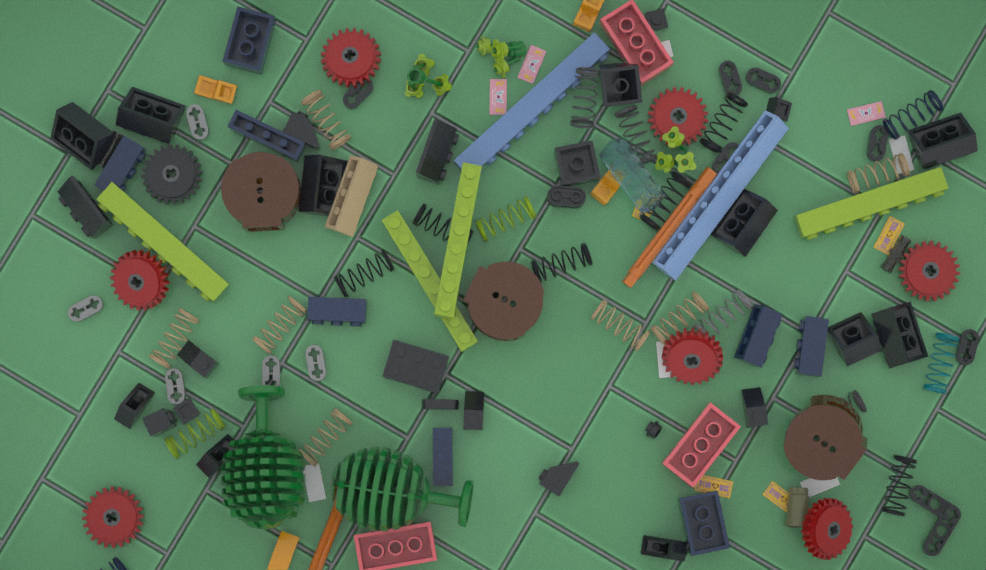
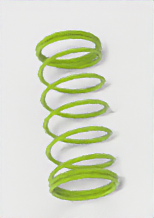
(530, 211)
(171, 444)

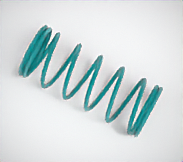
(943, 337)

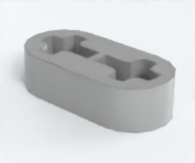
(193, 123)
(83, 305)
(311, 364)
(266, 370)
(171, 387)

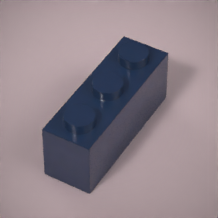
(121, 164)
(337, 311)
(758, 335)
(811, 346)
(442, 456)

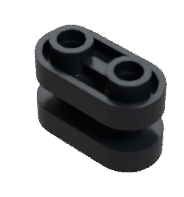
(566, 197)

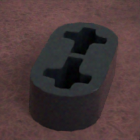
(734, 77)
(761, 84)
(361, 96)
(881, 144)
(722, 156)
(962, 346)
(441, 404)

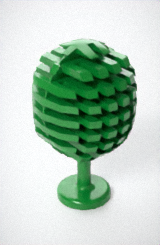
(262, 469)
(388, 490)

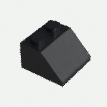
(620, 84)
(854, 339)

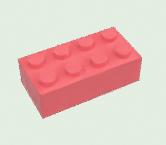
(636, 41)
(701, 445)
(396, 548)

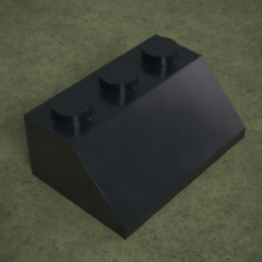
(150, 115)
(81, 135)
(943, 140)
(437, 152)
(320, 183)
(83, 208)
(744, 222)
(899, 335)

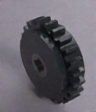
(173, 188)

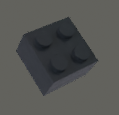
(577, 164)

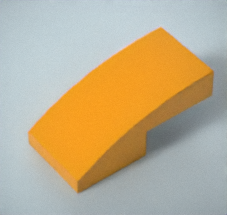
(587, 14)
(215, 89)
(605, 188)
(283, 552)

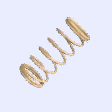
(306, 101)
(901, 160)
(698, 300)
(642, 339)
(259, 341)
(160, 360)
(338, 414)

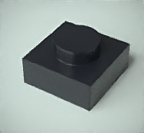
(657, 19)
(186, 411)

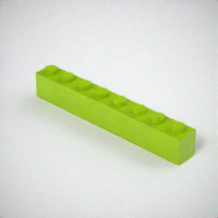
(870, 203)
(162, 241)
(457, 241)
(427, 277)

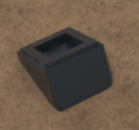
(779, 107)

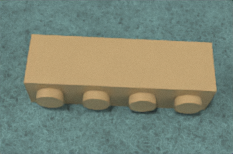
(351, 196)

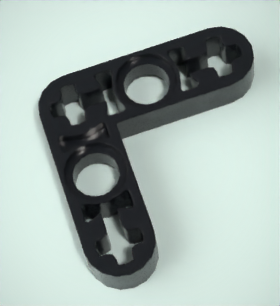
(941, 512)

